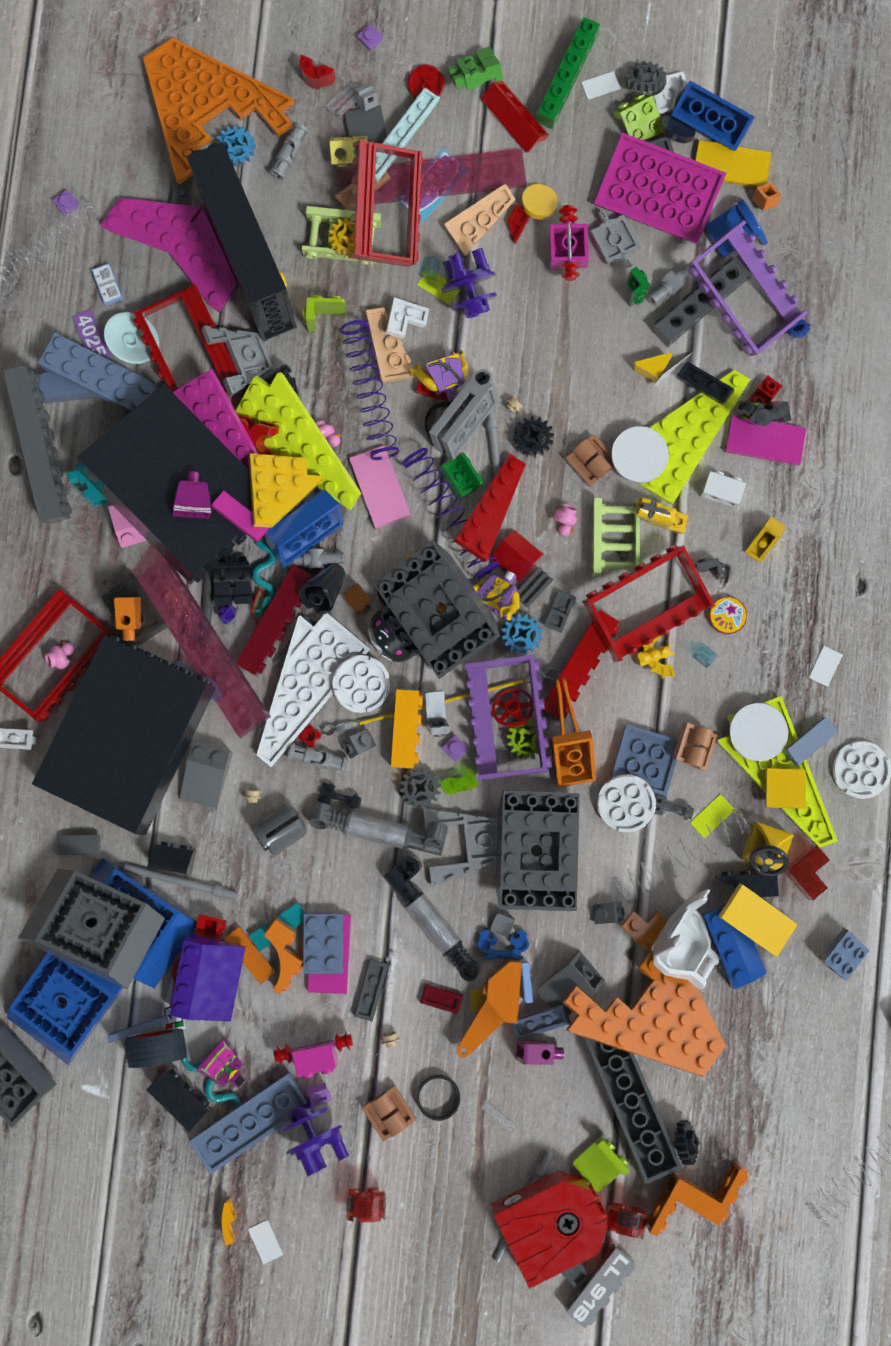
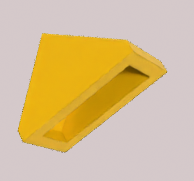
(652, 367)

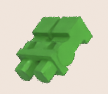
(476, 69)

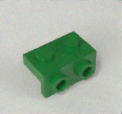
(638, 284)
(461, 475)

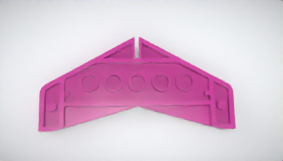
(191, 244)

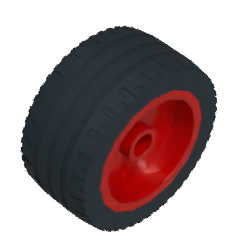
(155, 1048)

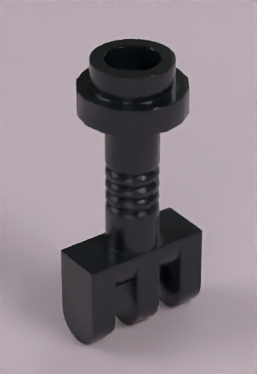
(354, 801)

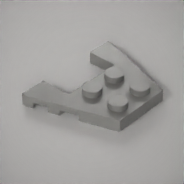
(246, 352)

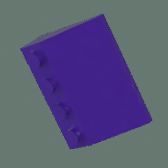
(207, 979)

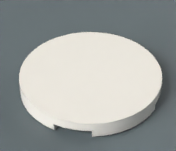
(639, 454)
(361, 683)
(758, 732)
(861, 769)
(626, 803)

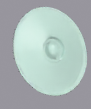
(125, 339)

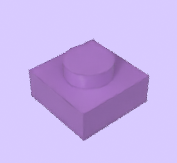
(370, 37)
(66, 200)
(455, 748)
(319, 1094)

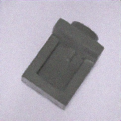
(706, 565)
(358, 743)
(608, 913)
(577, 1275)

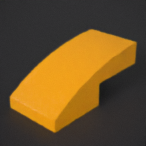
(228, 1215)

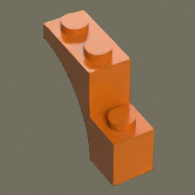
(280, 935)

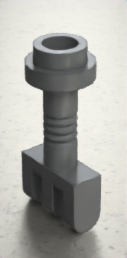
(687, 812)

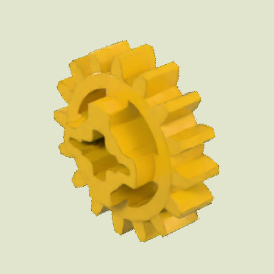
(339, 238)

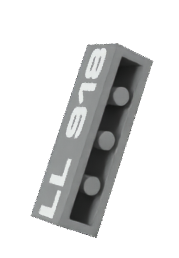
(603, 1282)

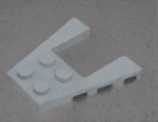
(479, 838)

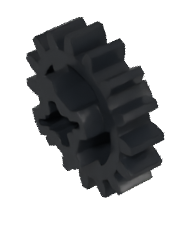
(526, 440)
(686, 1142)

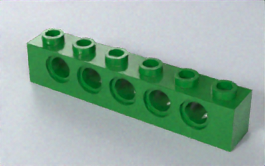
(568, 73)

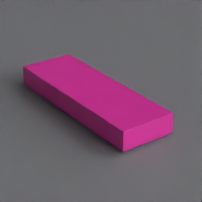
(238, 515)

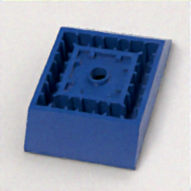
(171, 933)
(56, 1026)

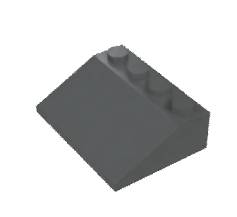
(21, 1080)

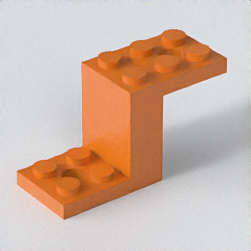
(696, 1198)

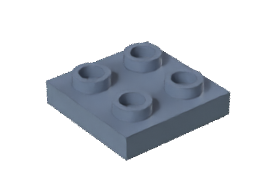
(844, 954)

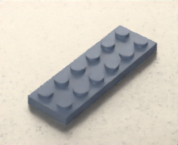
(95, 373)
(247, 1123)

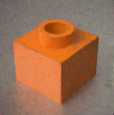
(766, 196)

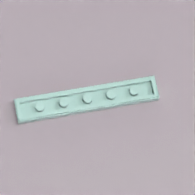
(406, 129)

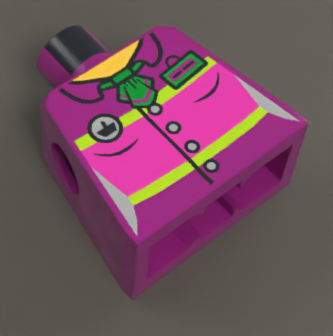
(529, 1052)
(222, 1066)

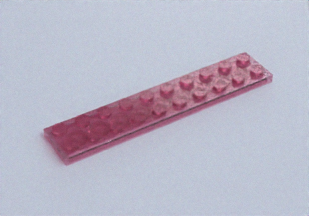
(450, 176)
(203, 647)

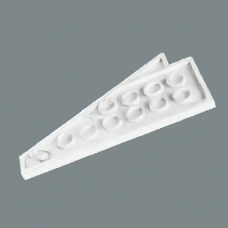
(305, 681)

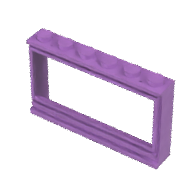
(765, 278)
(482, 717)

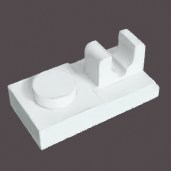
(17, 739)

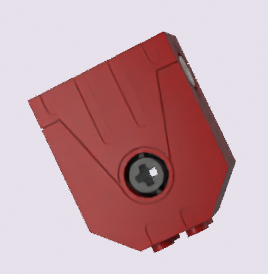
(551, 1225)

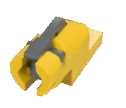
(661, 515)

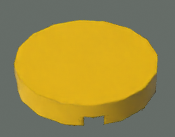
(539, 201)

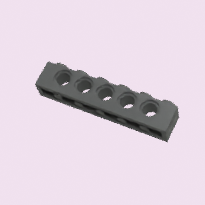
(669, 334)

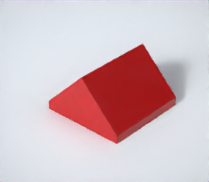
(517, 555)

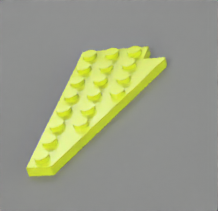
(297, 435)
(688, 435)
(813, 819)

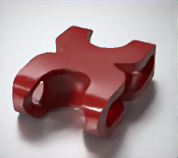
(258, 432)

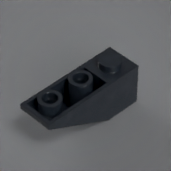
(759, 884)

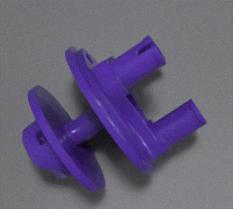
(460, 278)
(309, 1151)

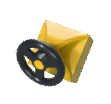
(768, 849)

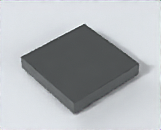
(367, 123)

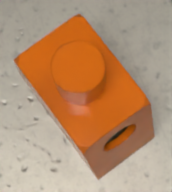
(130, 608)

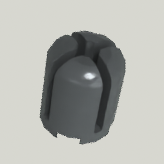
(283, 838)

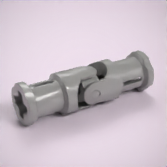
(288, 151)
(315, 757)

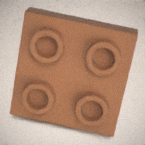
(590, 460)
(695, 746)
(389, 1113)

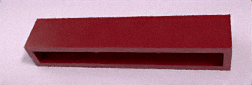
(273, 623)

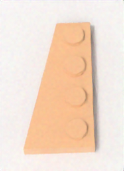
(475, 221)
(389, 351)

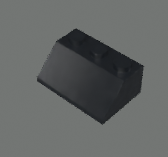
(179, 1098)

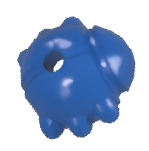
(799, 329)

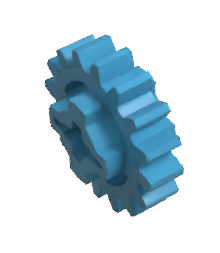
(235, 137)
(515, 623)

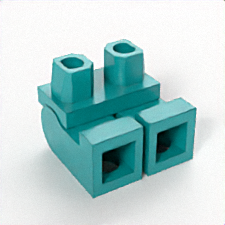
(91, 494)

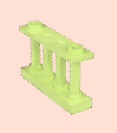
(317, 215)
(600, 528)

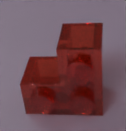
(803, 872)

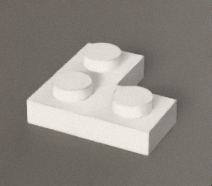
(403, 313)

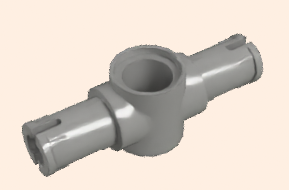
(670, 285)
(318, 559)

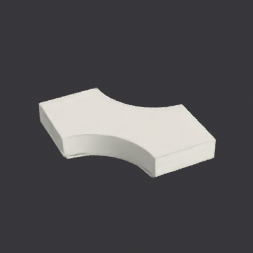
(673, 88)

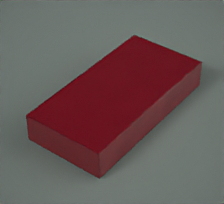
(441, 998)

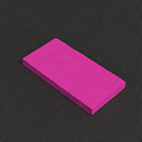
(770, 442)
(334, 982)

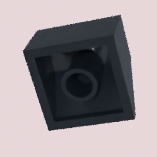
(172, 858)

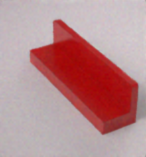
(514, 115)

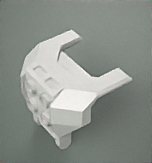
(685, 944)

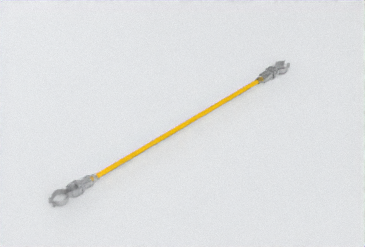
(343, 727)

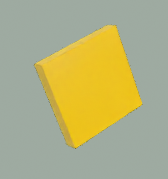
(785, 788)

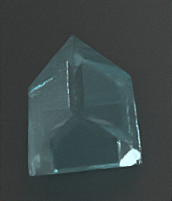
(430, 268)
(705, 655)

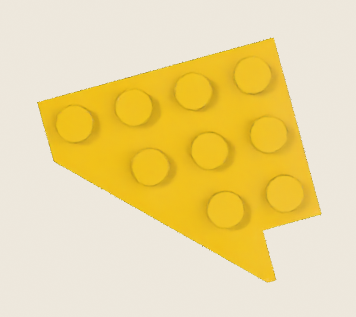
(277, 486)

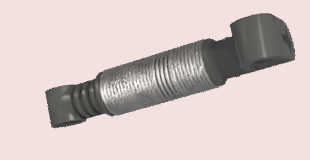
(376, 829)

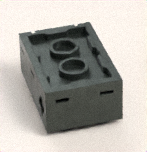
(150, 618)

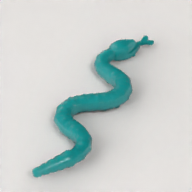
(260, 582)
(209, 1086)

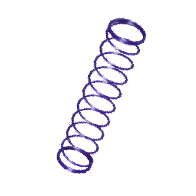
(359, 322)
(489, 568)

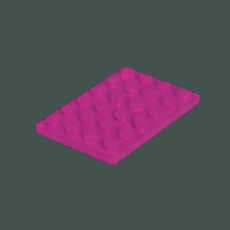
(659, 188)

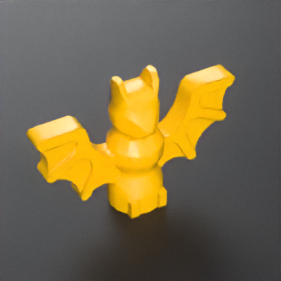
(651, 656)

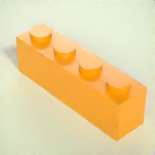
(405, 728)

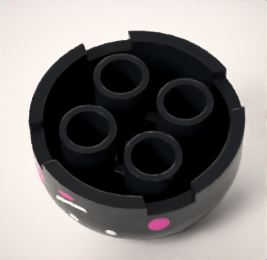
(384, 639)

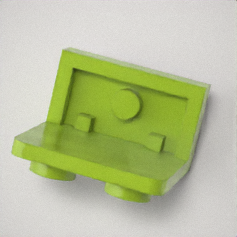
(640, 117)
(320, 305)
(600, 1164)

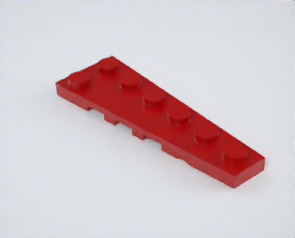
(487, 518)

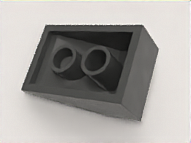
(205, 775)

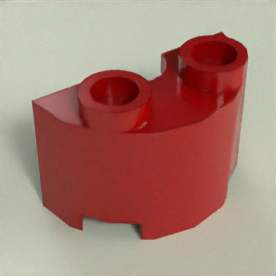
(316, 76)
(210, 927)

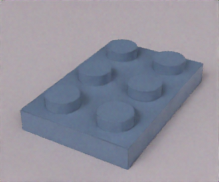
(323, 944)

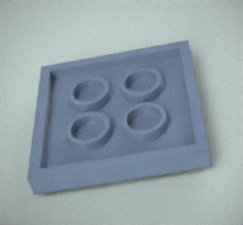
(646, 756)

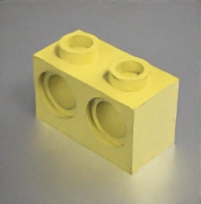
(345, 143)

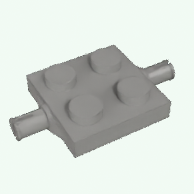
(615, 239)

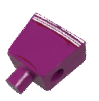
(192, 498)

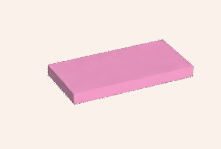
(380, 488)

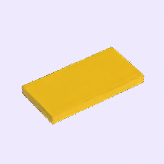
(742, 167)
(758, 920)

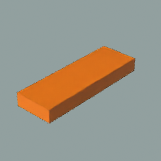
(253, 959)

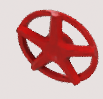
(512, 707)

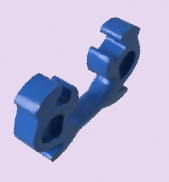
(520, 945)

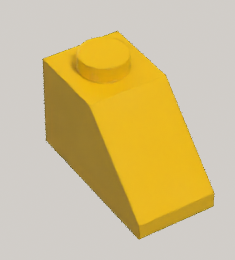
(765, 539)

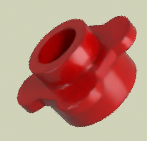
(304, 736)

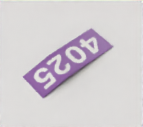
(90, 333)

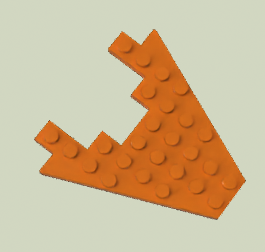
(197, 88)
(664, 1023)

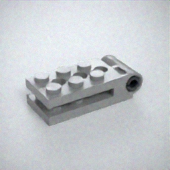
(464, 414)

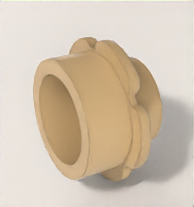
(514, 405)
(252, 796)
(390, 1039)

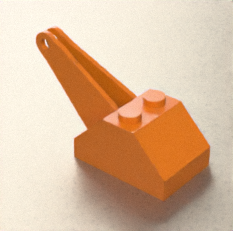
(572, 752)
(499, 1006)

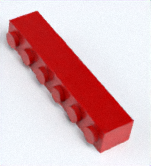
(580, 664)

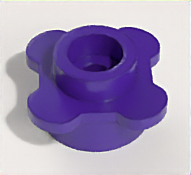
(227, 613)

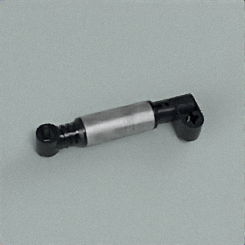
(428, 917)

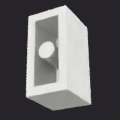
(723, 489)

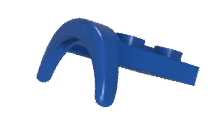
(728, 219)

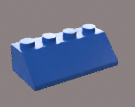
(713, 115)
(304, 528)
(736, 951)

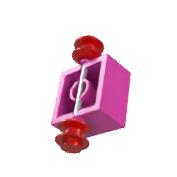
(568, 244)
(314, 1057)

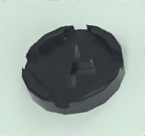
(677, 129)

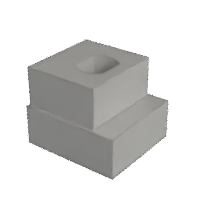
(366, 97)

